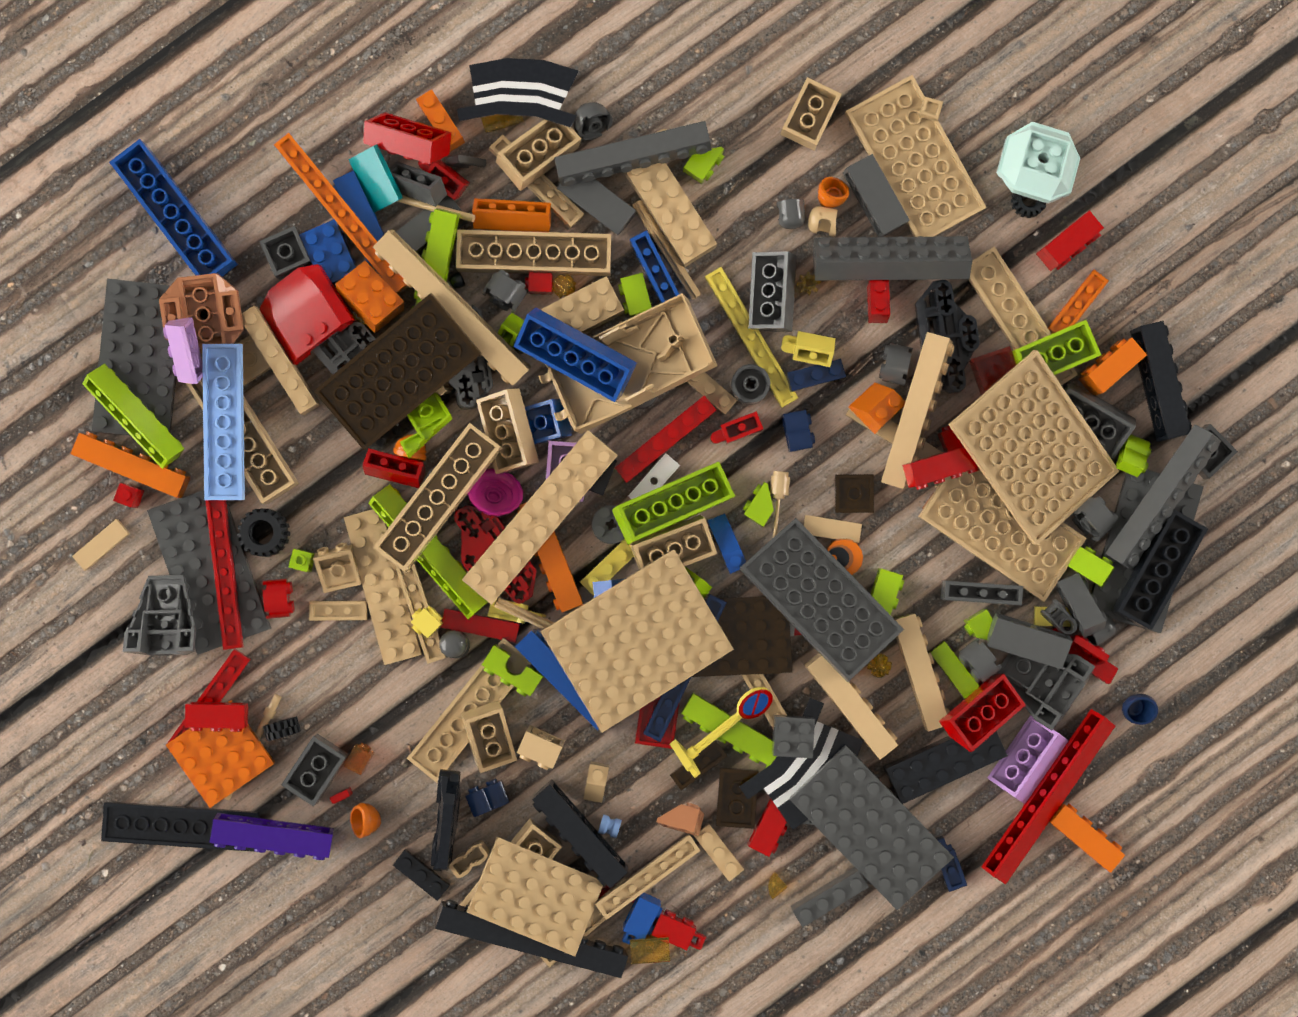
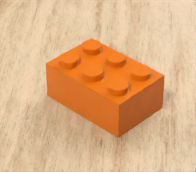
(370, 296)
(1112, 366)

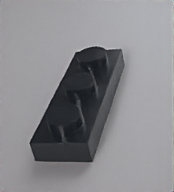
(421, 874)

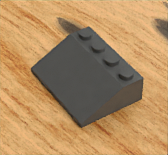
(1107, 422)

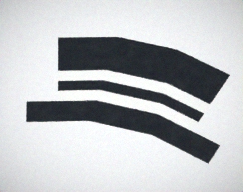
(520, 89)
(790, 773)

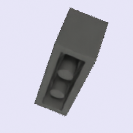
(418, 183)
(1082, 604)

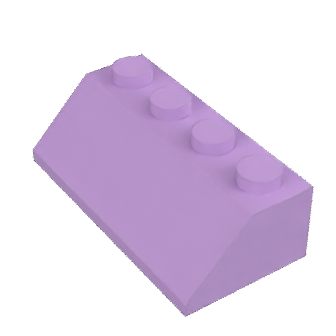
(1027, 759)

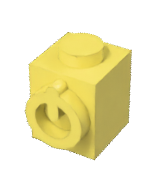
(426, 621)

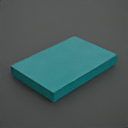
(375, 178)

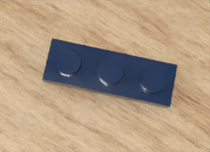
(815, 375)

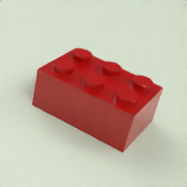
(1071, 242)

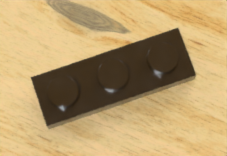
(704, 761)

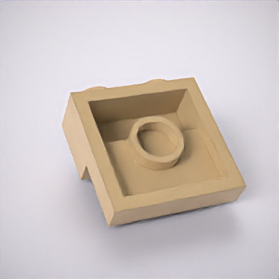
(337, 567)

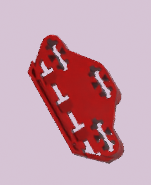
(478, 545)

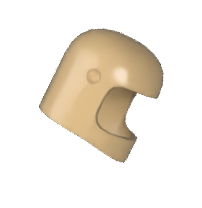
(826, 216)

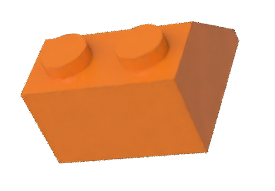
(877, 406)

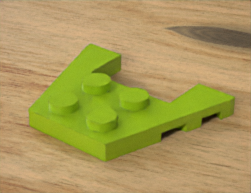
(427, 421)

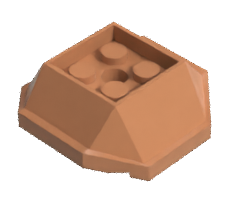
(211, 292)

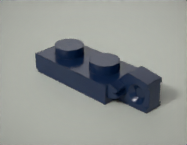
(952, 871)

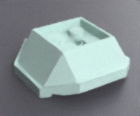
(1029, 177)

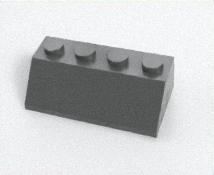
(772, 291)

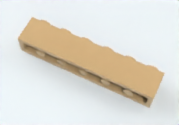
(279, 361)
(920, 672)

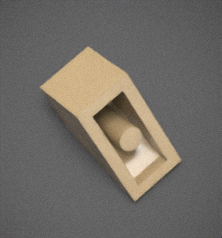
(596, 781)

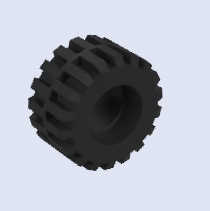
(247, 532)

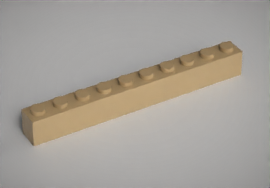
(426, 281)

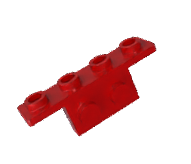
(1095, 655)

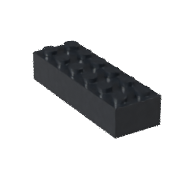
(1161, 382)
(1159, 571)
(939, 765)
(580, 833)

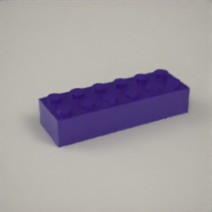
(271, 835)

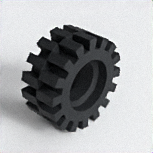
(1024, 210)
(281, 728)

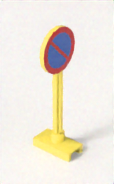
(750, 706)

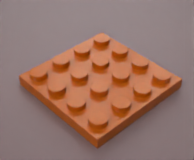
(219, 760)

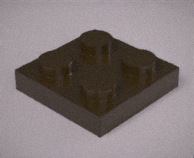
(854, 493)

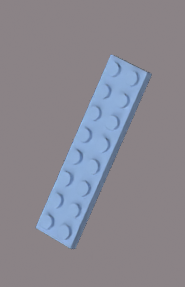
(223, 422)

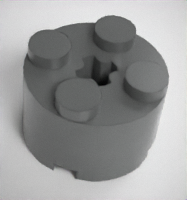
(505, 291)
(896, 365)
(753, 374)
(1094, 518)
(600, 528)
(979, 660)

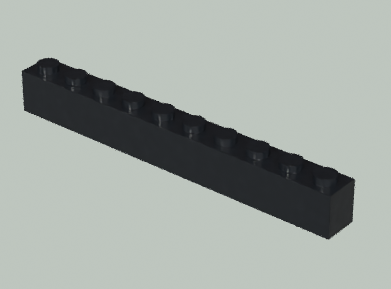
(590, 954)

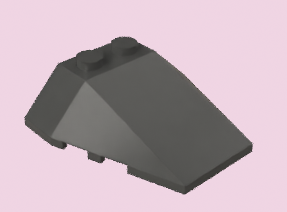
(163, 619)
(1047, 689)

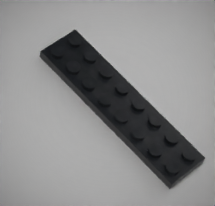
(163, 825)

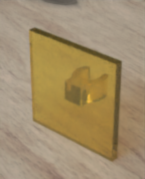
(650, 950)

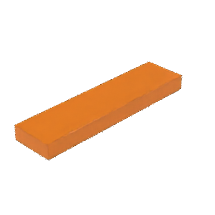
(1079, 302)

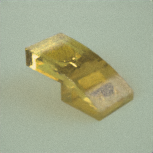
(498, 122)

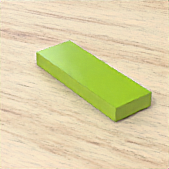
(954, 669)

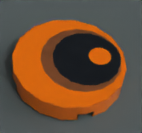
(847, 554)

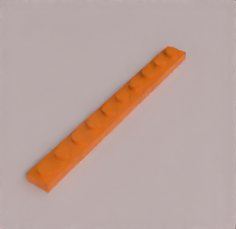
(337, 208)

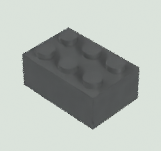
(315, 769)

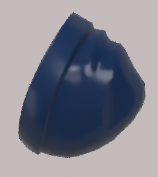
(1140, 709)

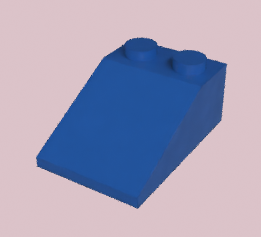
(543, 421)

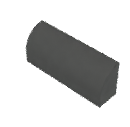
(875, 196)
(601, 204)
(415, 230)
(1028, 640)

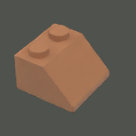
(683, 818)

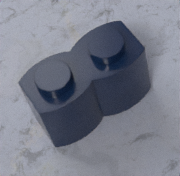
(797, 430)
(487, 798)

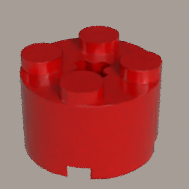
(277, 598)

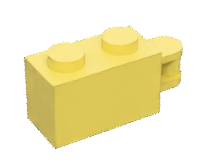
(810, 348)

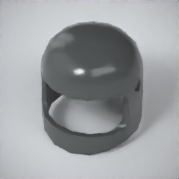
(791, 213)
(1103, 635)
(454, 644)

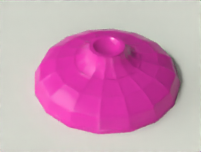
(496, 493)

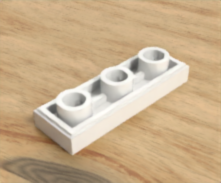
(662, 471)

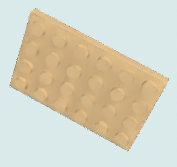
(535, 896)

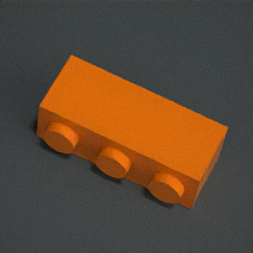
(439, 117)

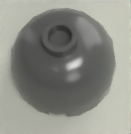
(591, 120)

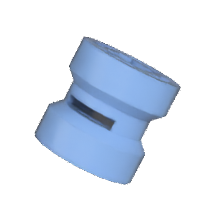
(609, 826)

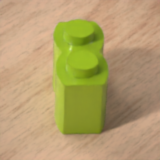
(1134, 456)

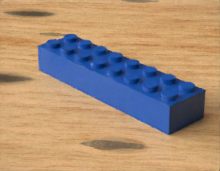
(172, 211)

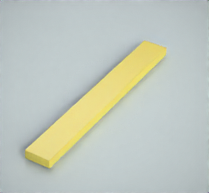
(751, 338)

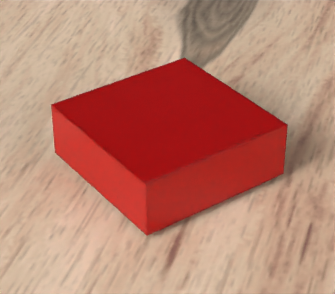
(341, 795)

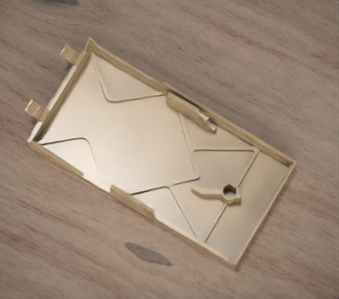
(667, 352)

